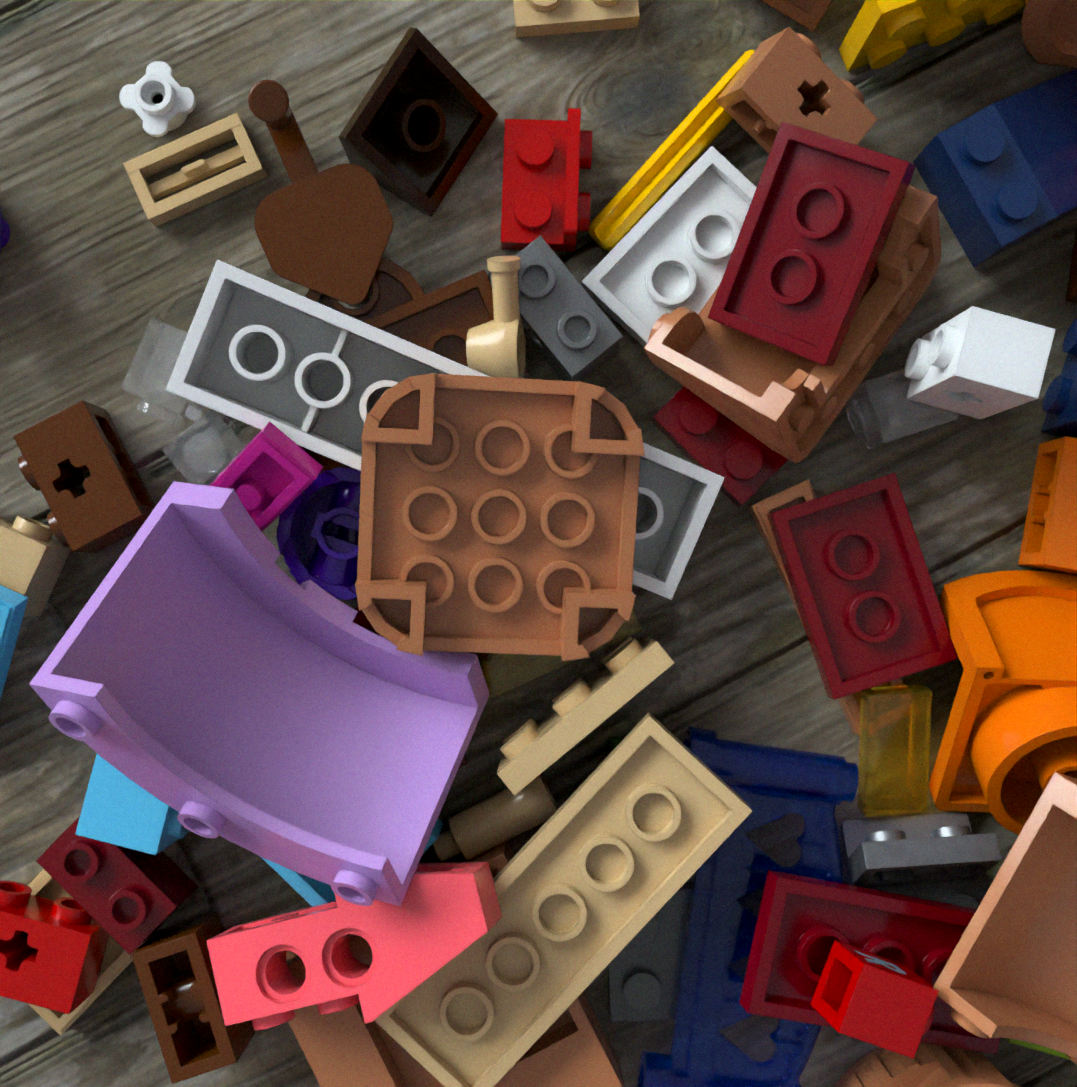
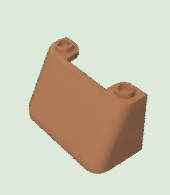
(783, 395)

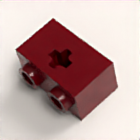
(117, 886)

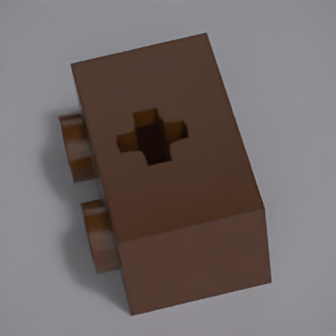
(115, 494)
(185, 1000)

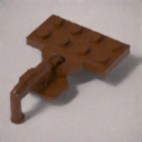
(332, 239)

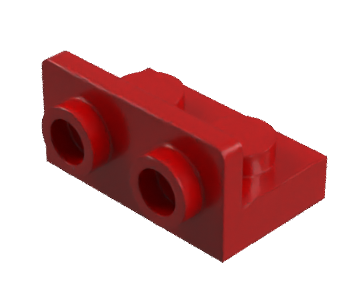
(543, 182)

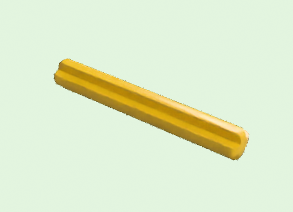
(664, 165)

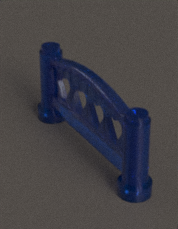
(723, 930)

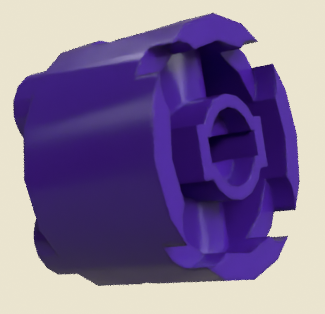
(322, 532)

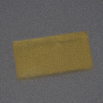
(894, 750)

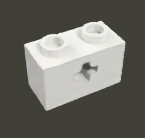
(979, 363)

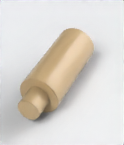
(496, 820)

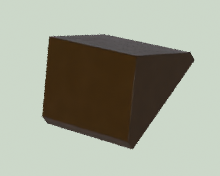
(417, 124)

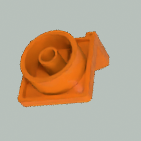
(1015, 694)

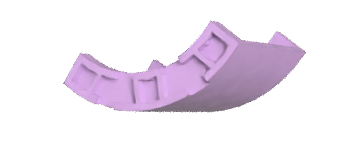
(262, 701)

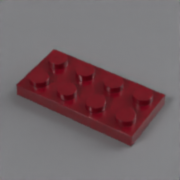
(806, 915)

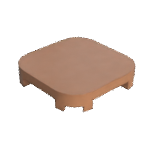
(498, 515)

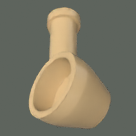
(500, 344)

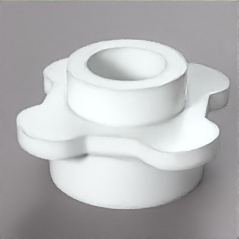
(169, 113)

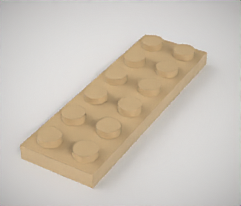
(569, 906)

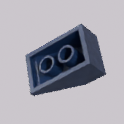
(1007, 168)

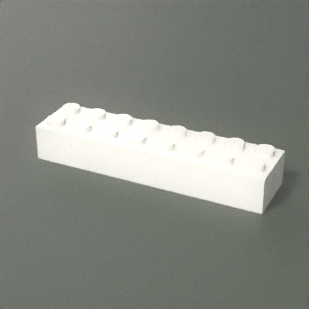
(320, 372)

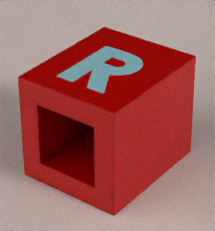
(874, 999)

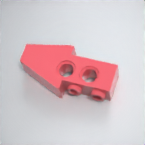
(438, 919)

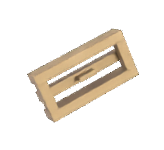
(187, 148)

